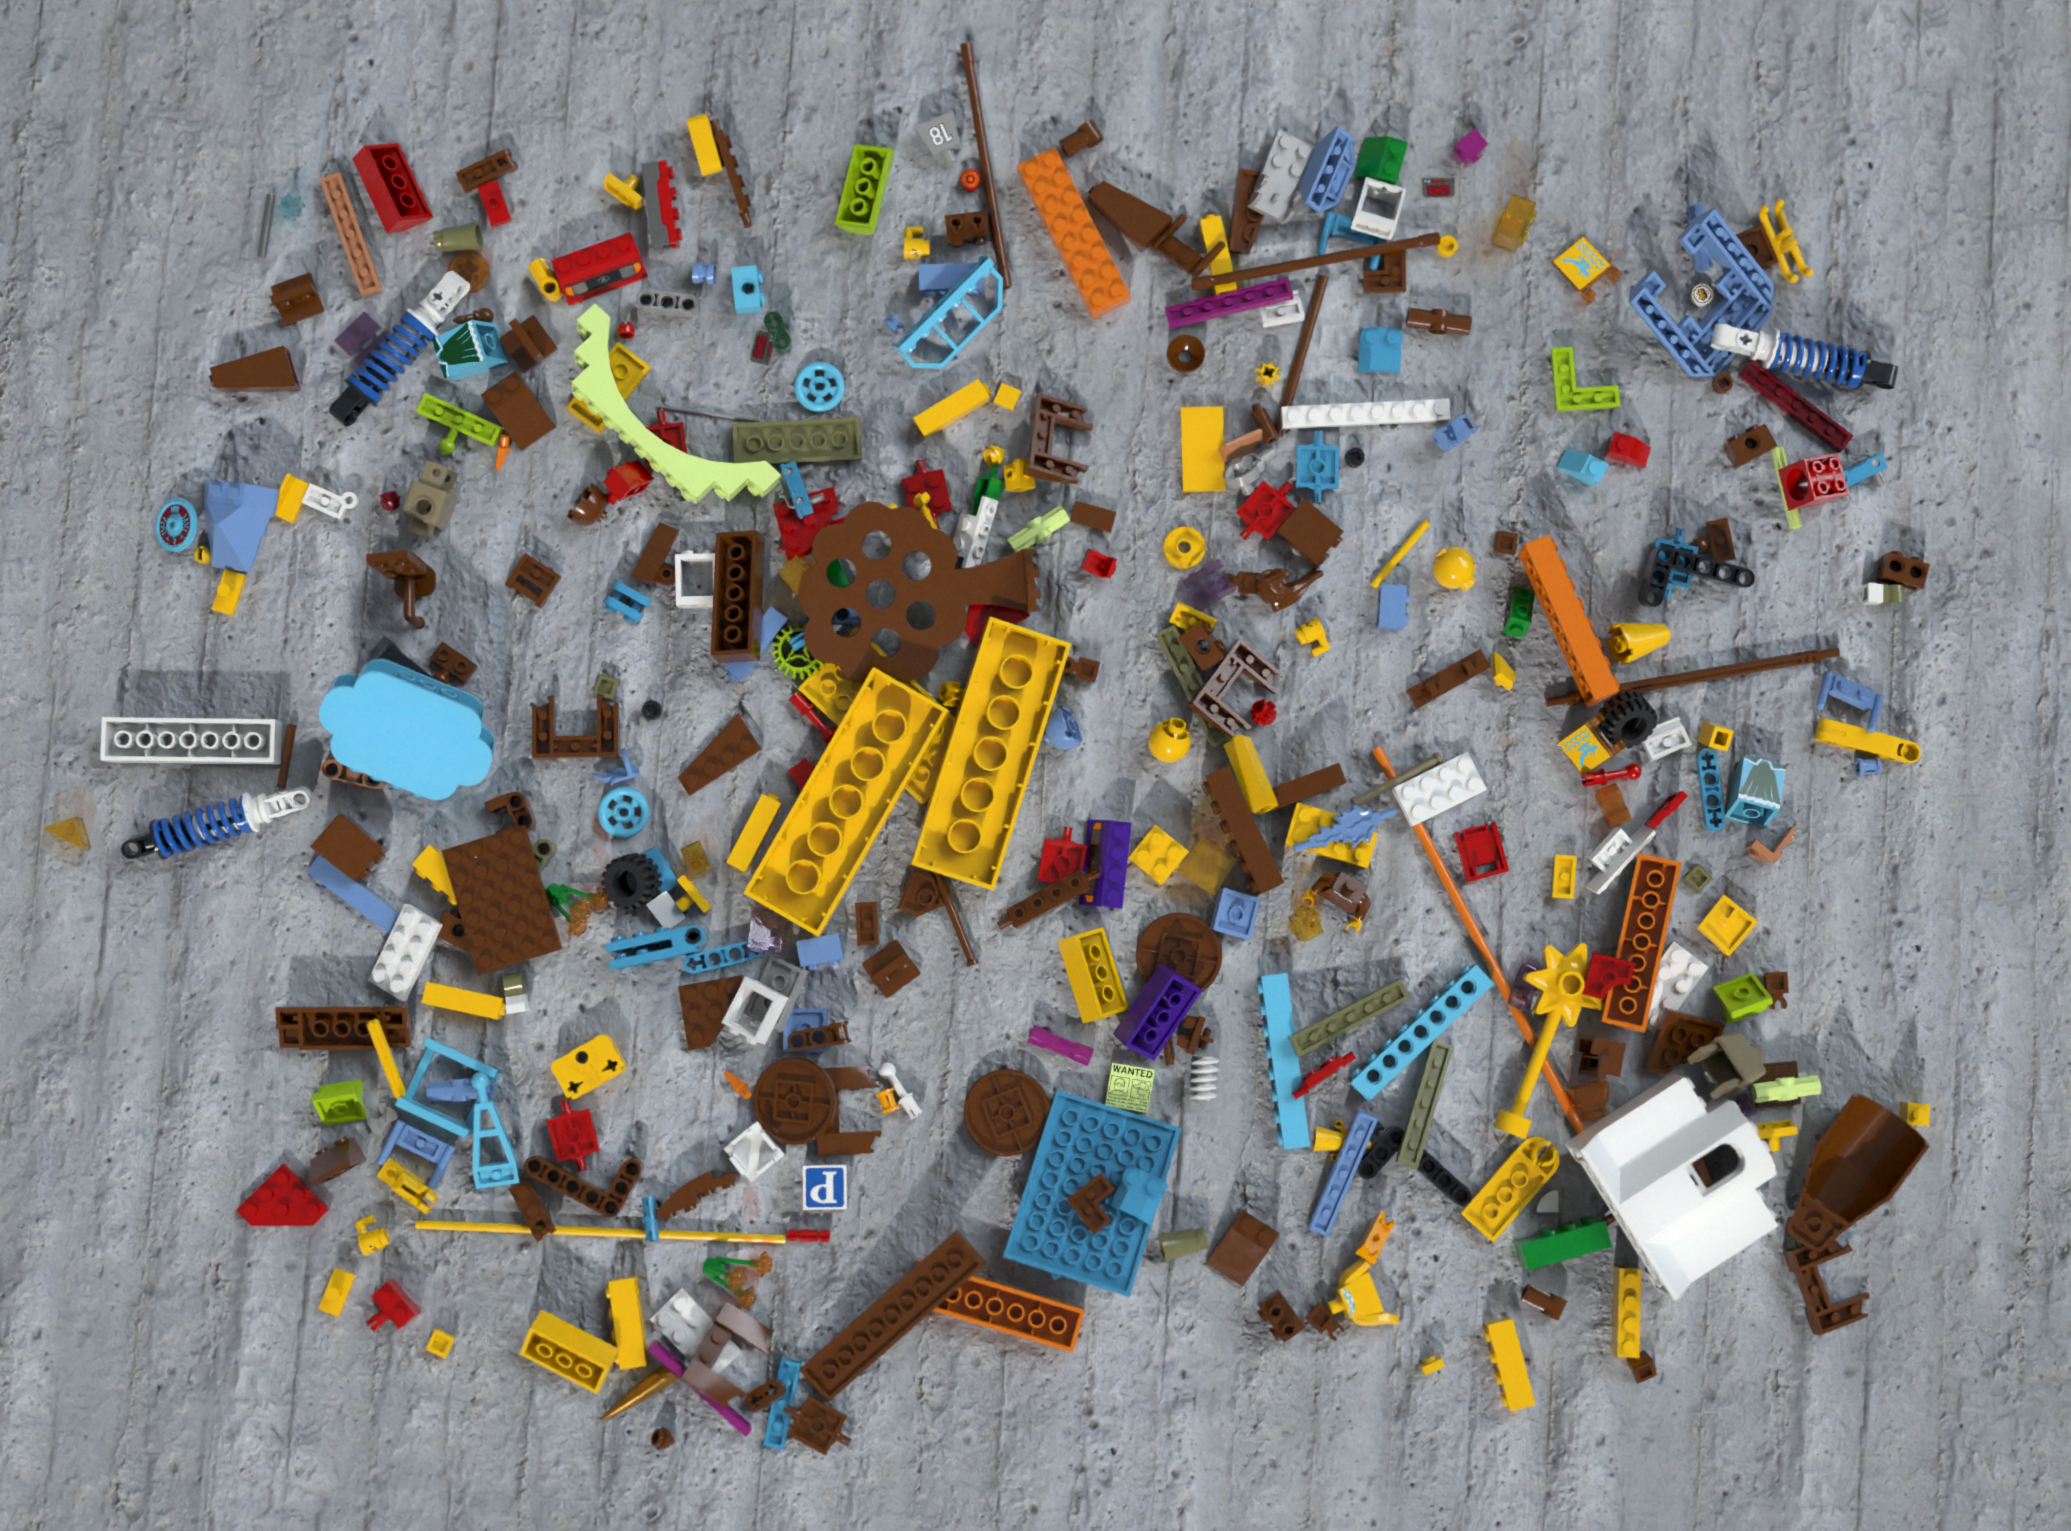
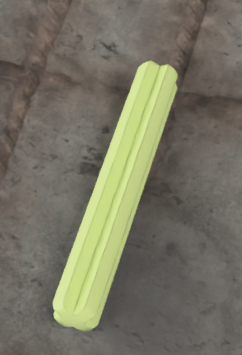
(1780, 462)

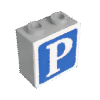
(825, 1187)

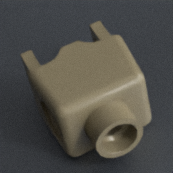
(429, 492)
(1729, 1064)

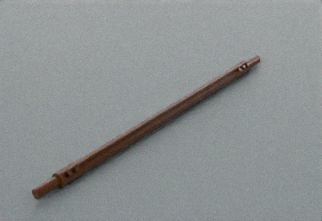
(1707, 674)

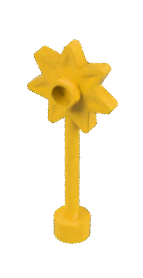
(1561, 996)

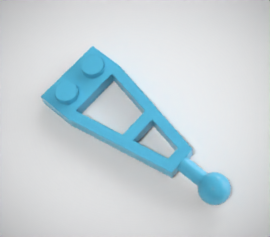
(493, 1173)

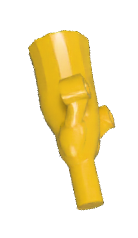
(1330, 1140)

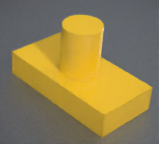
(624, 191)
(229, 592)
(692, 896)
(1774, 1130)
(337, 1291)

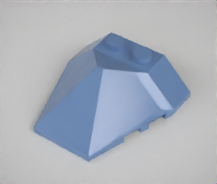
(236, 522)

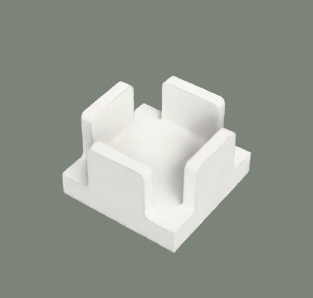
(753, 1152)

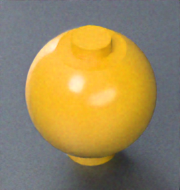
(1454, 568)
(1169, 740)

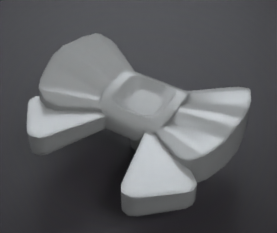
(388, 1115)

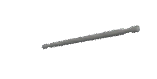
(673, 408)

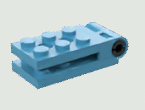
(681, 940)

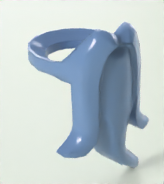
(619, 774)

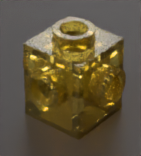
(1305, 923)

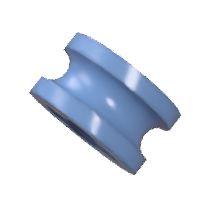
(893, 323)

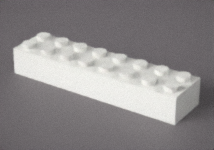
(191, 740)

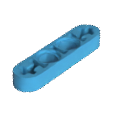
(1714, 789)
(725, 959)

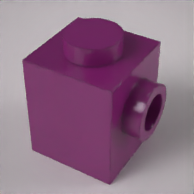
(1470, 148)

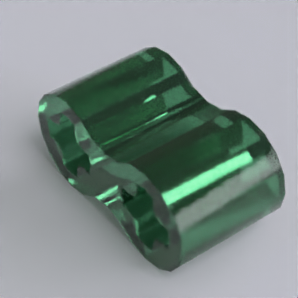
(778, 332)

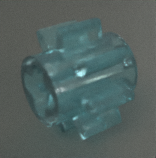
(295, 210)

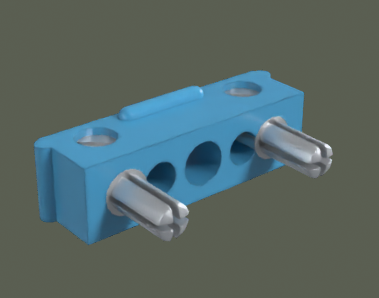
(1870, 466)
(797, 490)

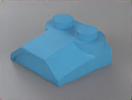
(1379, 349)
(1139, 1194)

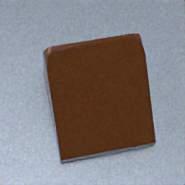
(1642, 1367)

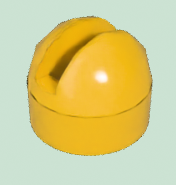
(206, 555)

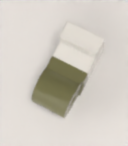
(1882, 594)
(515, 993)

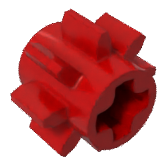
(1263, 712)

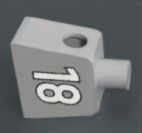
(940, 138)

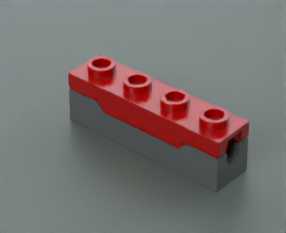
(660, 205)

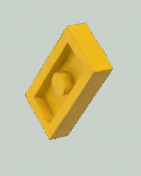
(1185, 616)
(1563, 876)

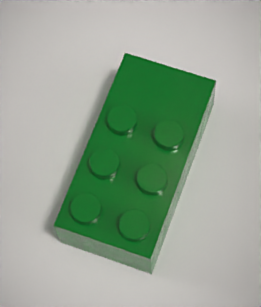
(1562, 1243)

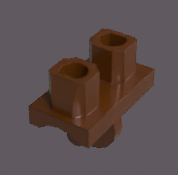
(1196, 1024)

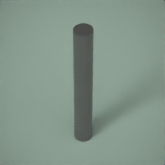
(266, 225)

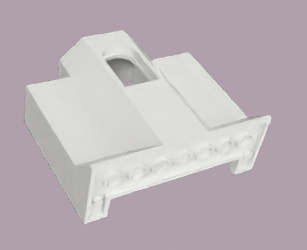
(1643, 1172)

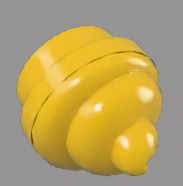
(993, 455)

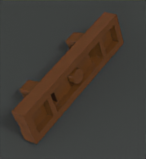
(1448, 679)

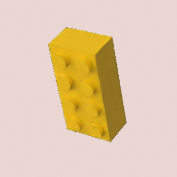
(1306, 821)
(569, 1351)

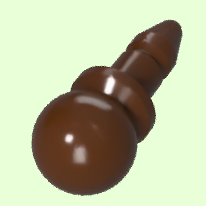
(483, 314)

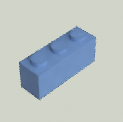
(937, 278)

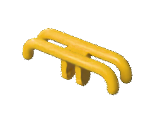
(1784, 242)

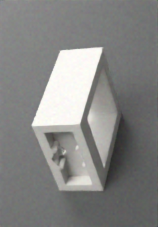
(1375, 224)
(691, 601)
(740, 1003)

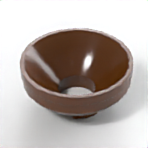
(1185, 343)

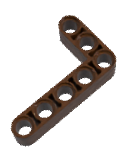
(585, 1186)

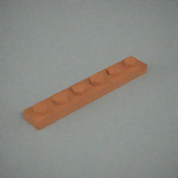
(351, 234)

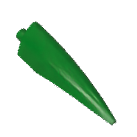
(988, 487)

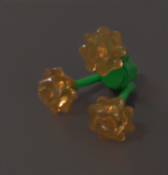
(579, 910)
(737, 1277)

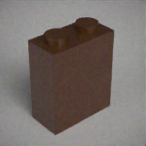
(1310, 533)

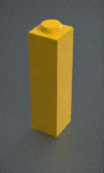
(1211, 233)
(952, 408)
(1250, 774)
(755, 832)
(464, 1000)

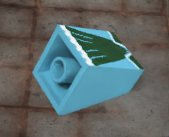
(469, 350)
(1755, 791)

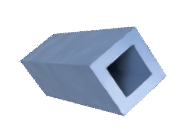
(771, 625)

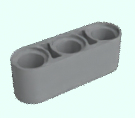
(659, 297)

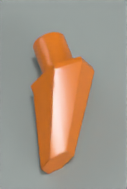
(502, 451)
(738, 1085)

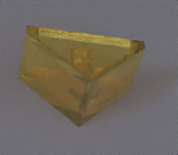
(71, 831)
(696, 860)

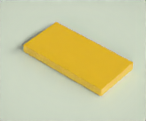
(628, 374)
(1200, 439)

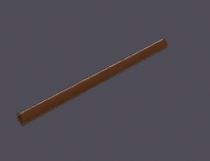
(1302, 348)

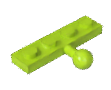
(458, 421)

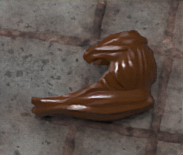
(1282, 595)

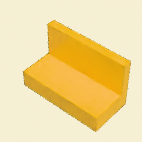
(290, 497)

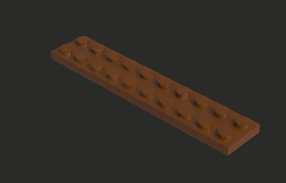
(892, 1315)

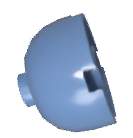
(1061, 730)

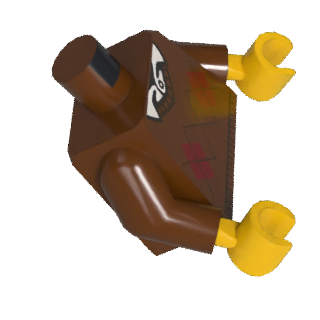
(1343, 892)

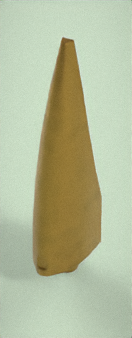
(645, 1389)

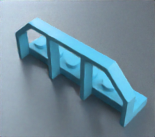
(938, 314)

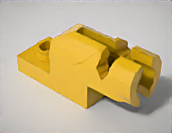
(408, 1185)

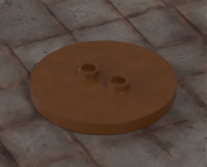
(1182, 944)
(795, 1101)
(1006, 1112)

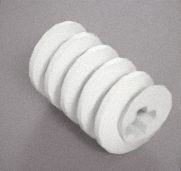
(1204, 1077)

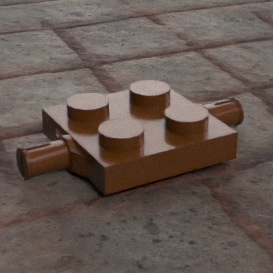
(817, 1424)

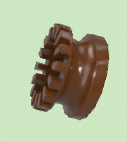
(1729, 380)

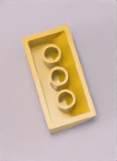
(1093, 975)

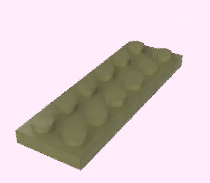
(798, 441)

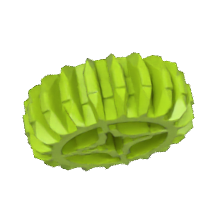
(785, 663)

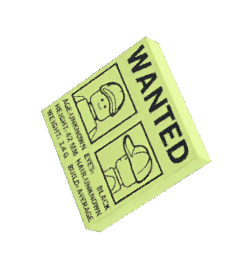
(1129, 1087)

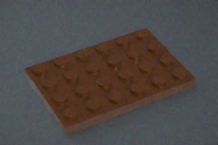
(502, 899)

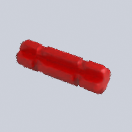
(808, 1235)

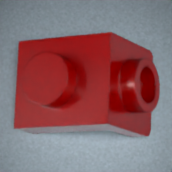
(1098, 564)

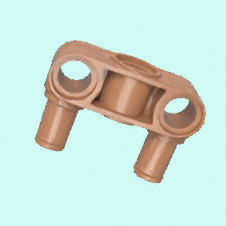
(347, 776)

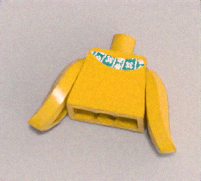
(1359, 1297)

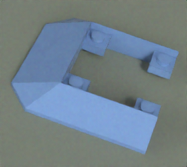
(1743, 304)

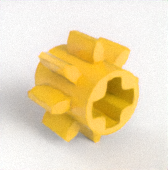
(1269, 368)
(951, 693)

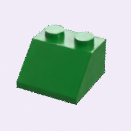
(1381, 159)

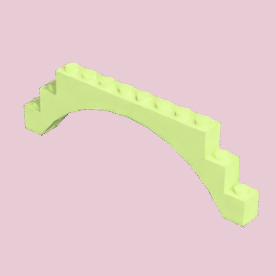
(686, 472)

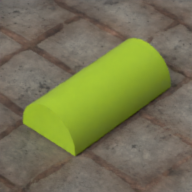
(864, 189)

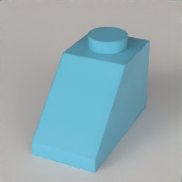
(1582, 466)

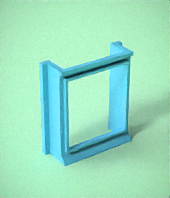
(432, 1115)

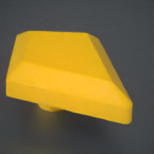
(1502, 672)

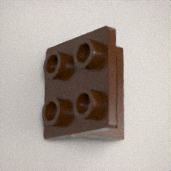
(297, 299)
(528, 343)
(891, 968)

